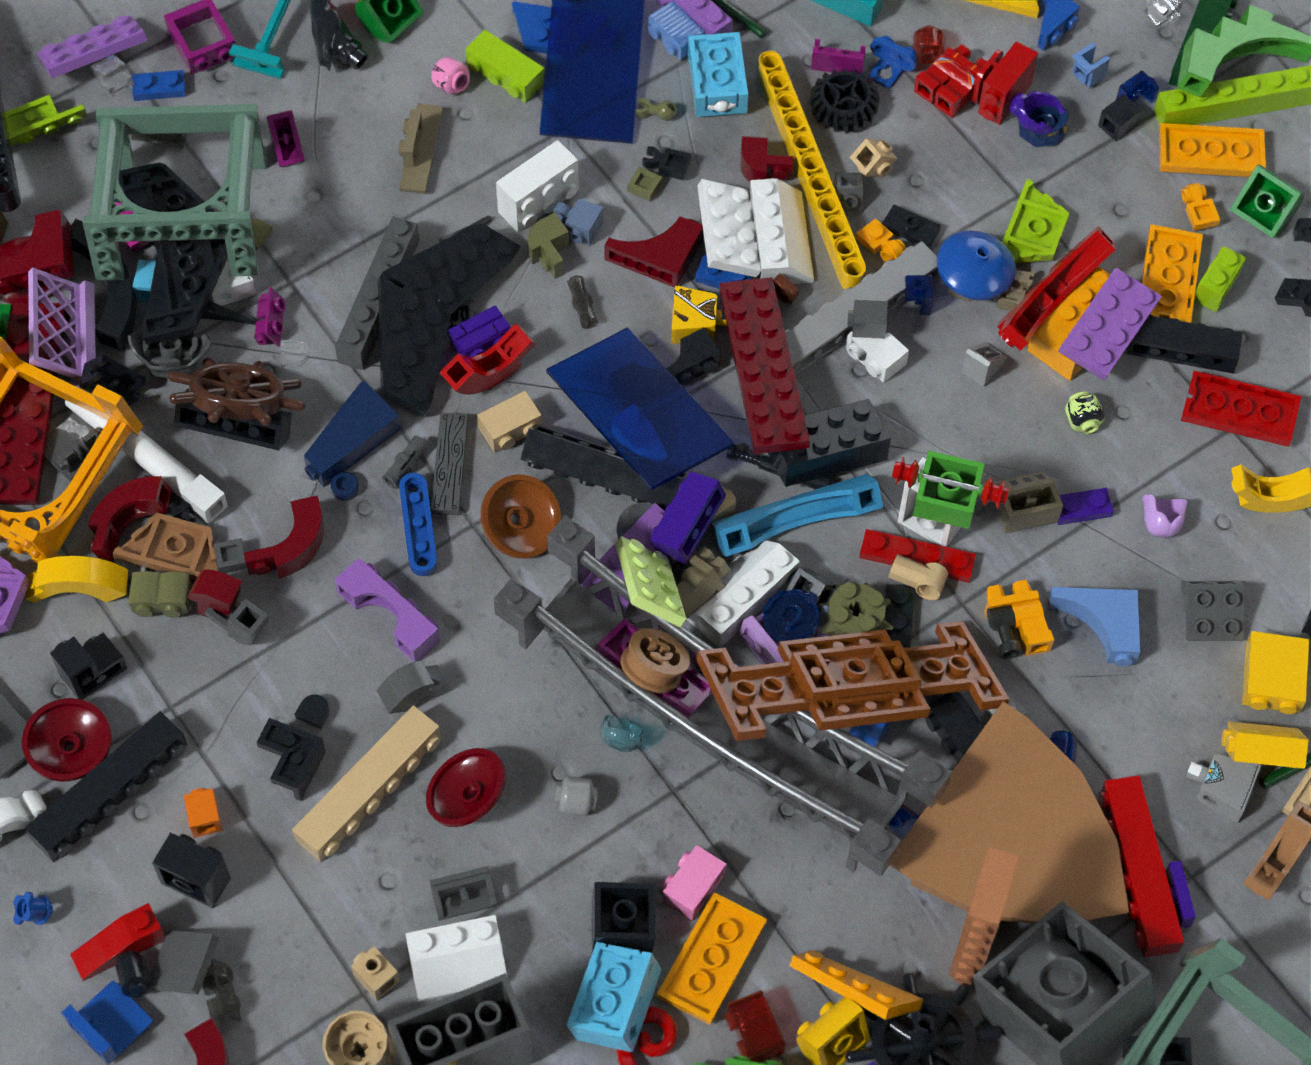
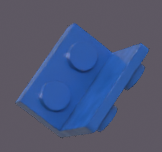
(108, 1022)

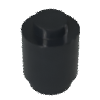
(133, 974)

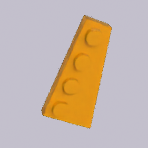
(862, 989)

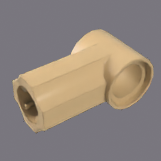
(927, 578)

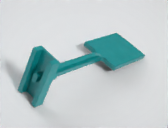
(259, 59)

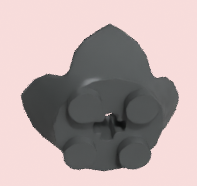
(170, 355)

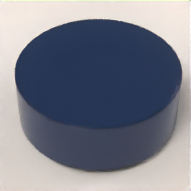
(344, 486)

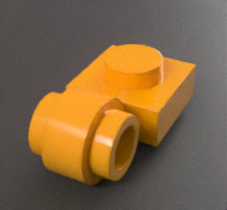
(1199, 210)
(878, 237)

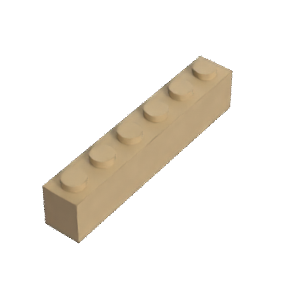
(367, 784)

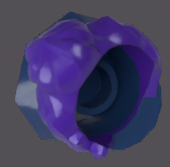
(1040, 118)

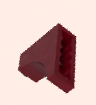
(660, 257)

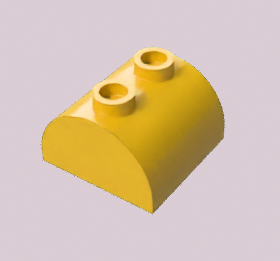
(834, 1033)

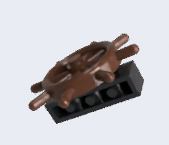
(236, 403)

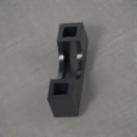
(696, 357)

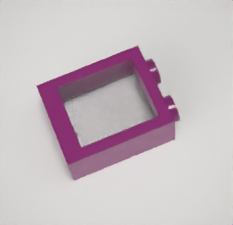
(200, 35)

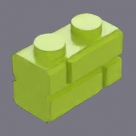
(1219, 279)

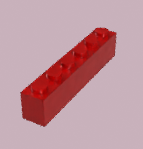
(1142, 867)

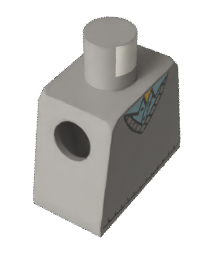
(1224, 784)

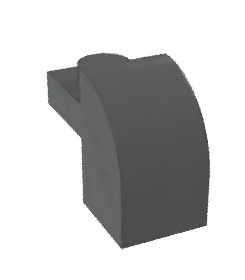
(243, 622)
(410, 684)

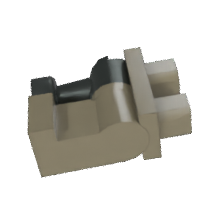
(699, 579)

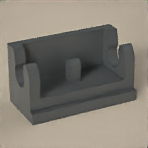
(463, 893)

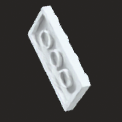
(728, 228)

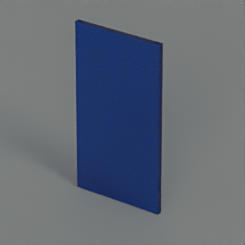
(592, 70)
(640, 408)

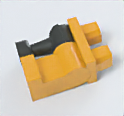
(1018, 611)

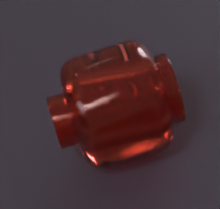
(929, 44)

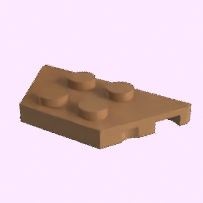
(170, 546)

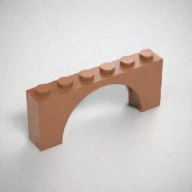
(983, 915)

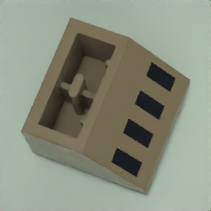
(1030, 502)

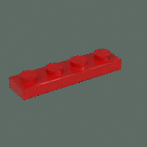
(884, 547)

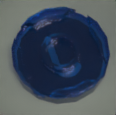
(791, 615)

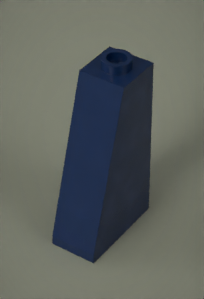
(351, 434)

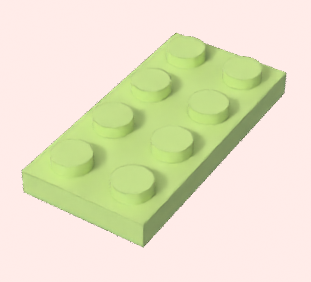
(650, 581)

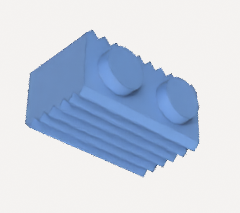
(673, 28)

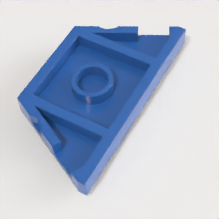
(533, 25)

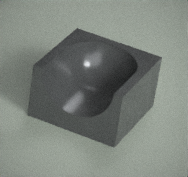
(1065, 991)

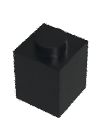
(1120, 117)

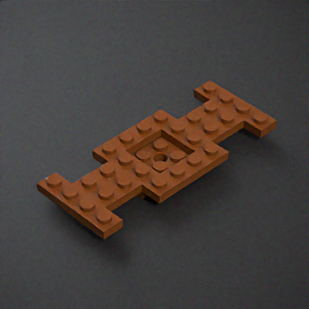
(820, 672)

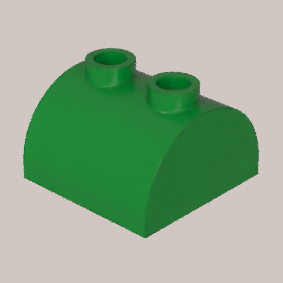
(387, 17)
(1267, 202)

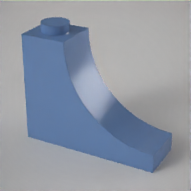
(1109, 613)

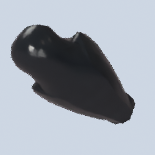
(333, 37)

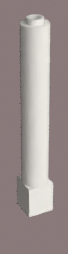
(205, 498)

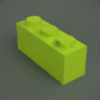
(504, 66)

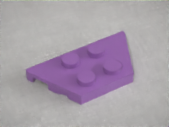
(12, 591)

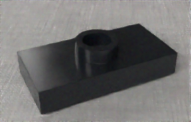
(911, 226)

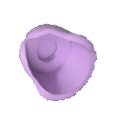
(1163, 516)

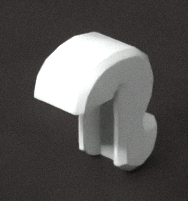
(20, 812)

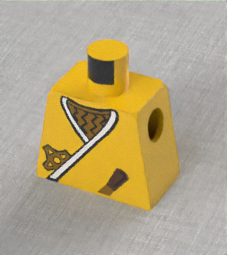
(694, 311)

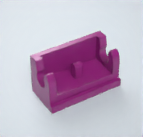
(828, 58)

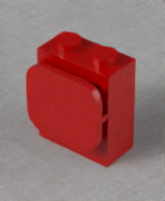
(1003, 79)

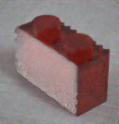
(754, 1027)

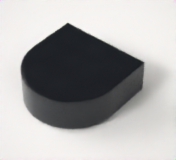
(313, 710)

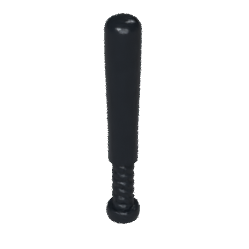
(766, 464)

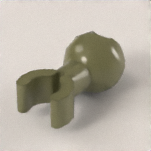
(665, 110)

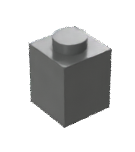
(868, 319)

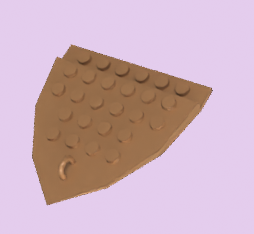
(1028, 801)

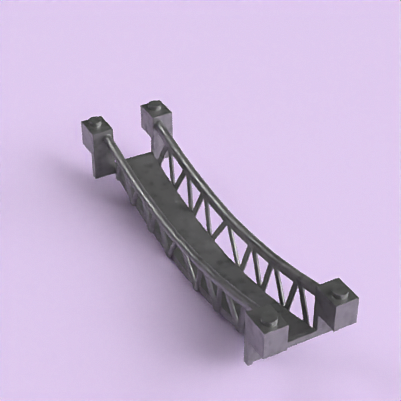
(777, 761)

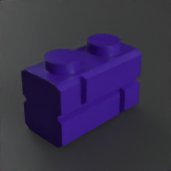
(478, 332)

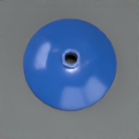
(972, 274)

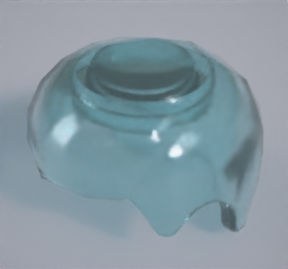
(621, 734)

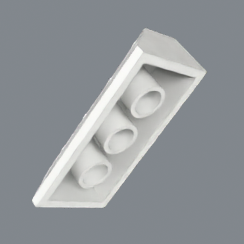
(781, 231)
(748, 587)

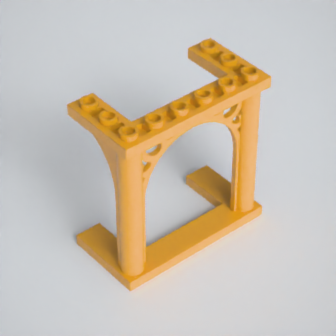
(121, 422)

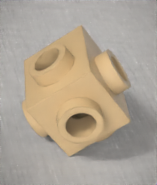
(874, 158)

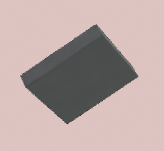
(183, 961)

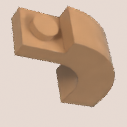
(1281, 853)

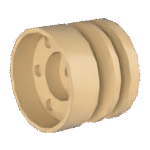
(354, 1033)

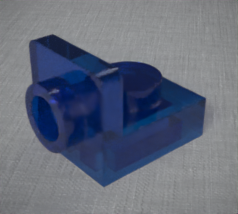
(1139, 86)
(920, 290)

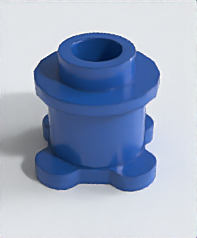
(32, 909)

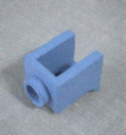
(1087, 71)

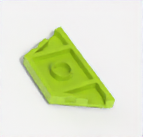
(1035, 226)

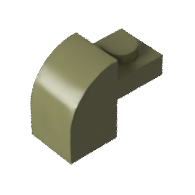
(545, 241)

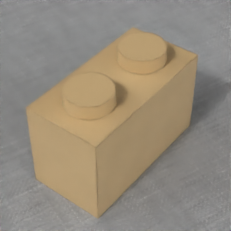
(508, 421)

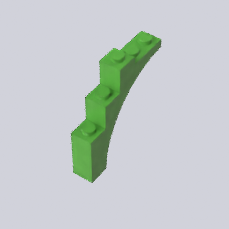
(1232, 39)

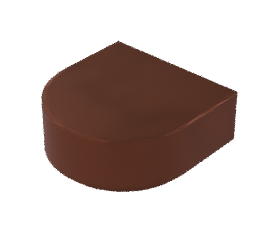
(785, 289)

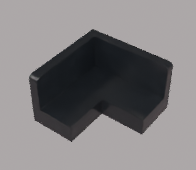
(299, 755)

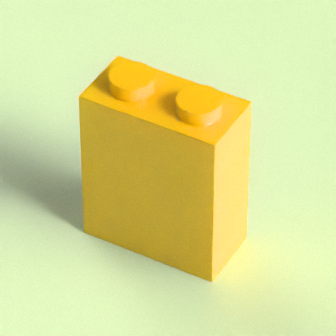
(1275, 672)
(1265, 744)

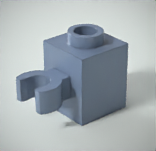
(581, 221)

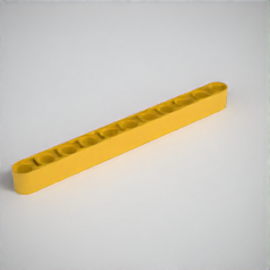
(811, 170)

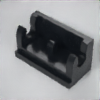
(113, 377)

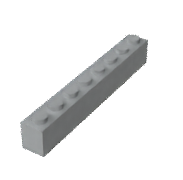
(828, 327)

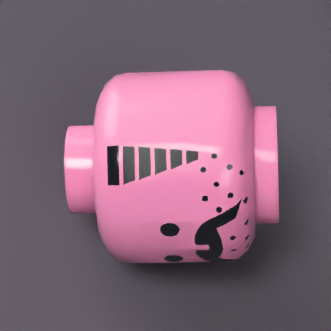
(450, 75)

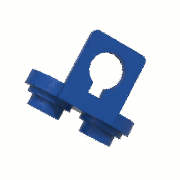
(891, 56)

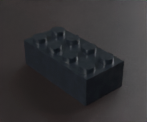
(839, 442)

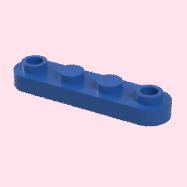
(418, 524)

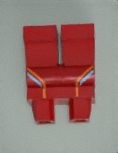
(949, 80)

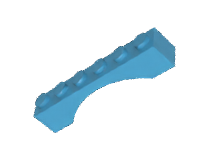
(756, 525)

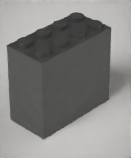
(465, 1029)

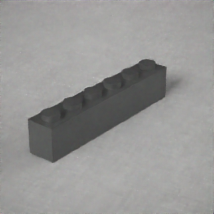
(363, 320)

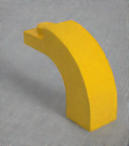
(1272, 493)
(78, 575)

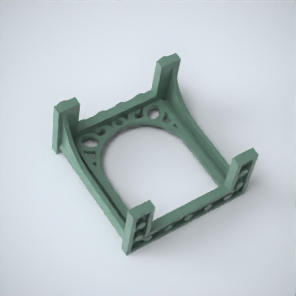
(114, 153)
(1210, 968)

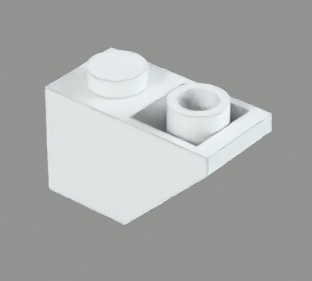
(879, 356)

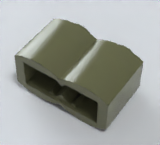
(160, 593)

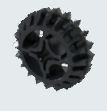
(842, 92)

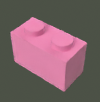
(693, 882)

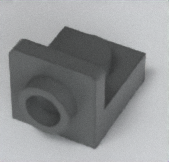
(849, 191)

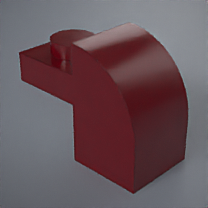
(758, 165)
(215, 591)

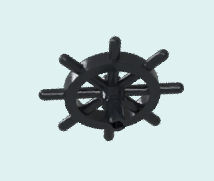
(923, 1040)

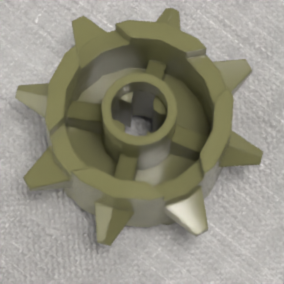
(855, 610)

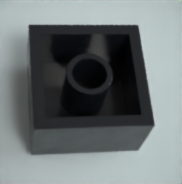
(192, 869)
(624, 915)

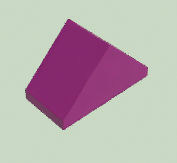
(285, 138)

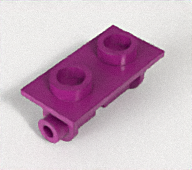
(271, 307)

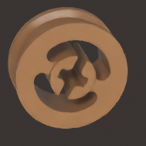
(655, 660)

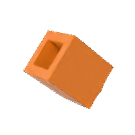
(202, 812)

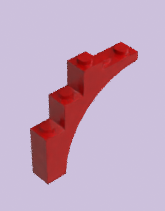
(1045, 296)

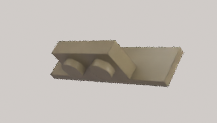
(419, 146)

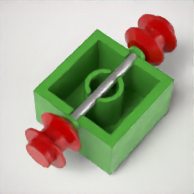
(949, 488)

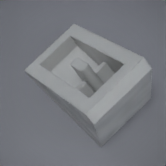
(982, 362)

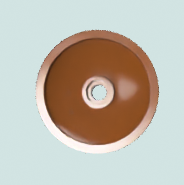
(535, 512)

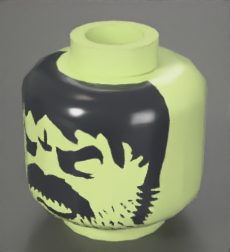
(1084, 412)

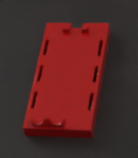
(1241, 408)

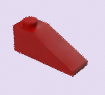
(130, 932)

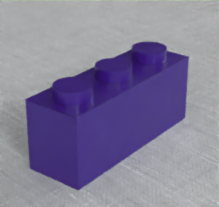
(687, 517)

